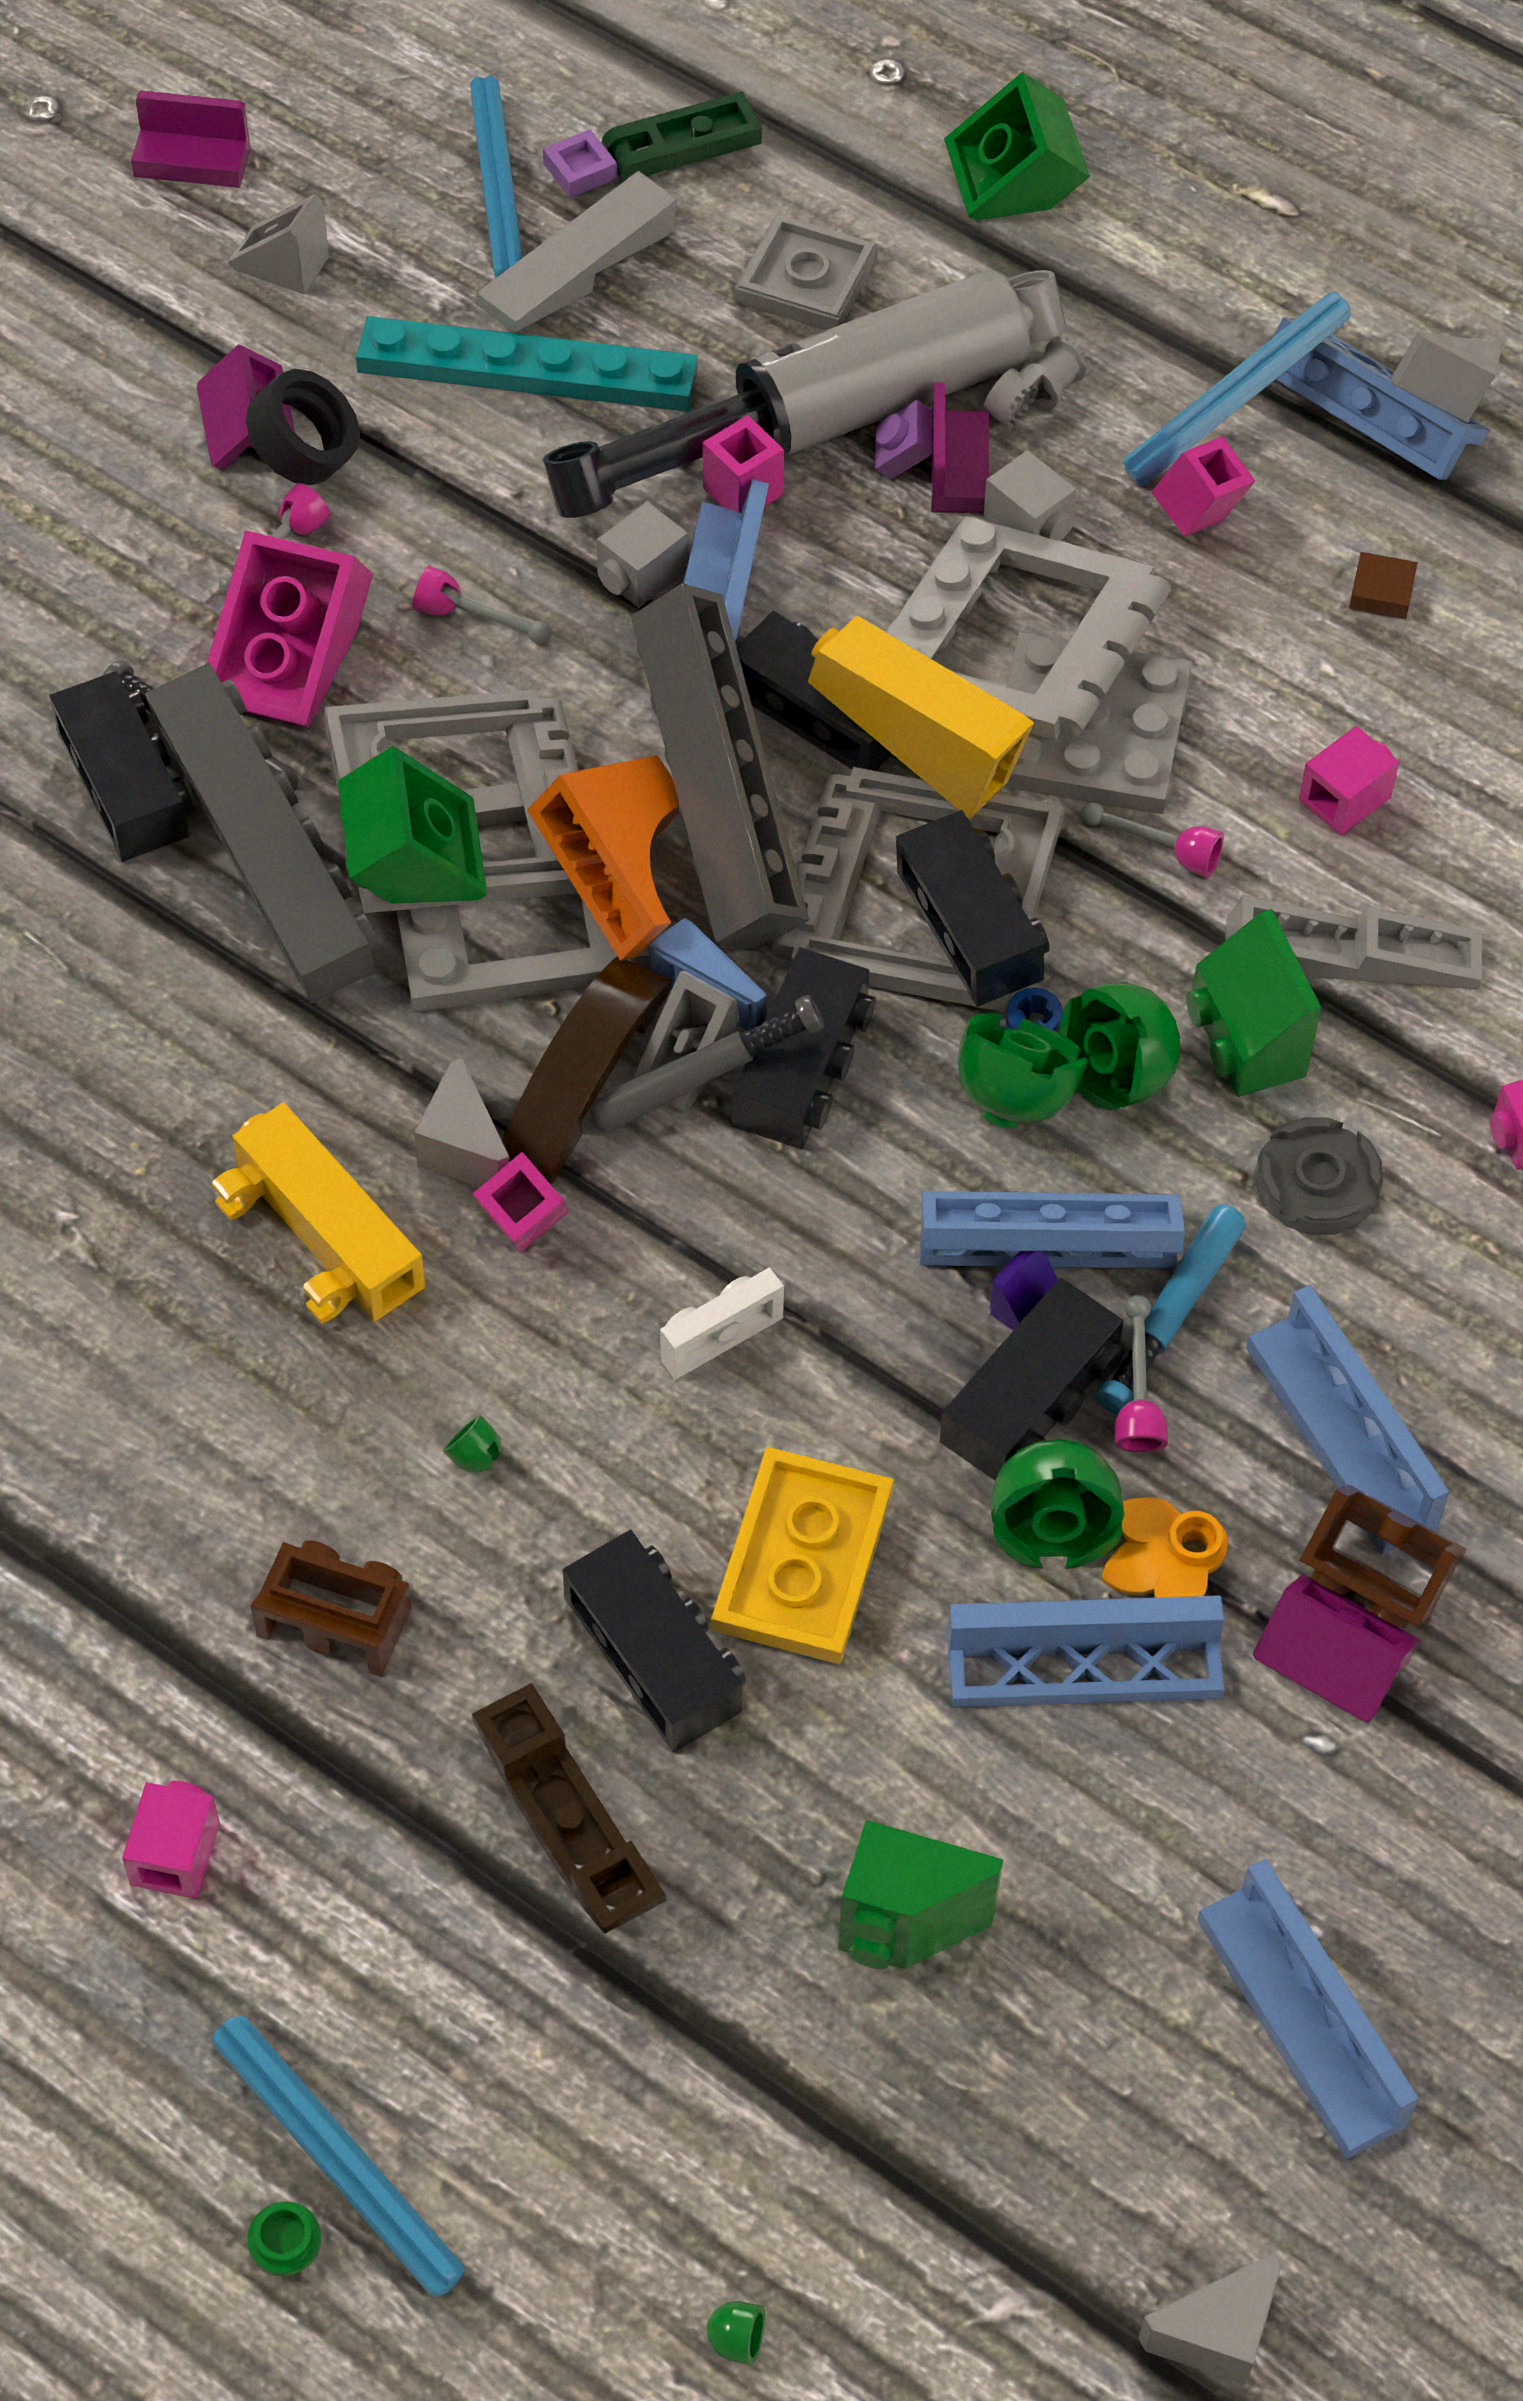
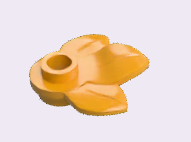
(1154, 1550)

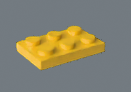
(802, 1555)

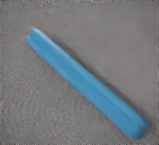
(496, 173)
(1237, 388)
(338, 2156)

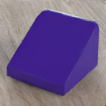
(1021, 1287)

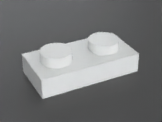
(737, 1314)

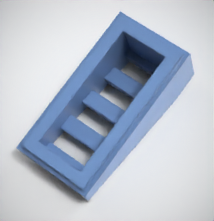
(690, 950)

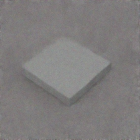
(806, 272)

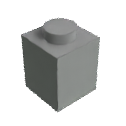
(1030, 498)
(642, 554)

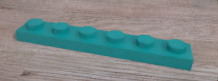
(527, 363)

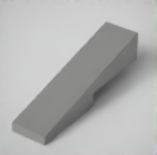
(566, 263)
(1373, 947)

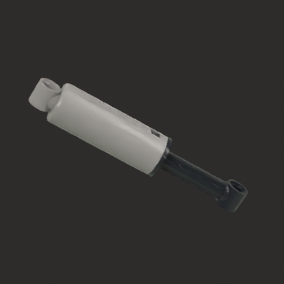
(834, 381)

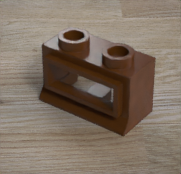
(1343, 1572)
(328, 1622)

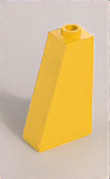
(921, 712)

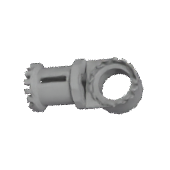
(1037, 382)

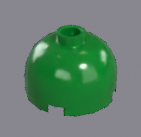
(1126, 1040)
(1017, 1072)
(1057, 1503)

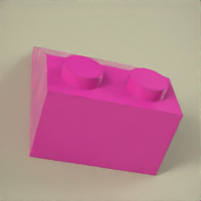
(287, 625)

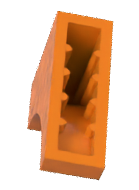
(602, 837)

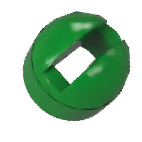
(474, 1446)
(737, 2331)

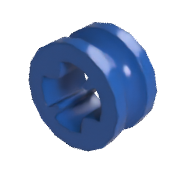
(1037, 1001)

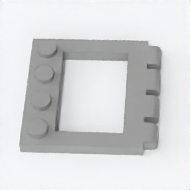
(1097, 648)
(539, 753)
(838, 854)
(437, 951)

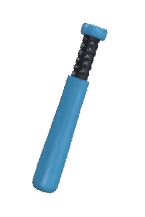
(1184, 1288)

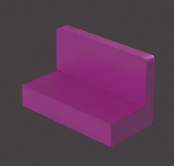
(191, 139)
(225, 401)
(958, 457)
(1334, 1647)

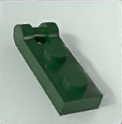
(683, 136)

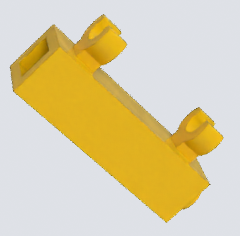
(327, 1211)

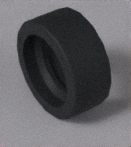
(322, 406)

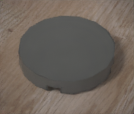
(1318, 1176)

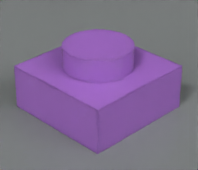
(580, 163)
(903, 439)

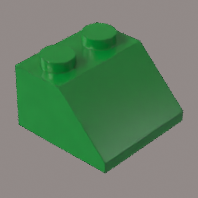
(1016, 152)
(410, 832)
(1255, 1007)
(913, 1897)

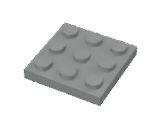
(1127, 744)

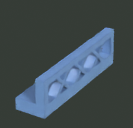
(1366, 398)
(725, 550)
(1068, 1227)
(1346, 1413)
(1085, 1628)
(1309, 2012)

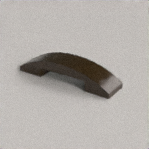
(580, 1061)
(565, 1811)

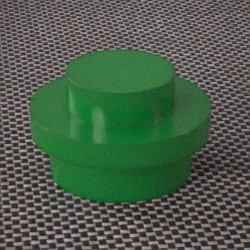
(284, 2238)

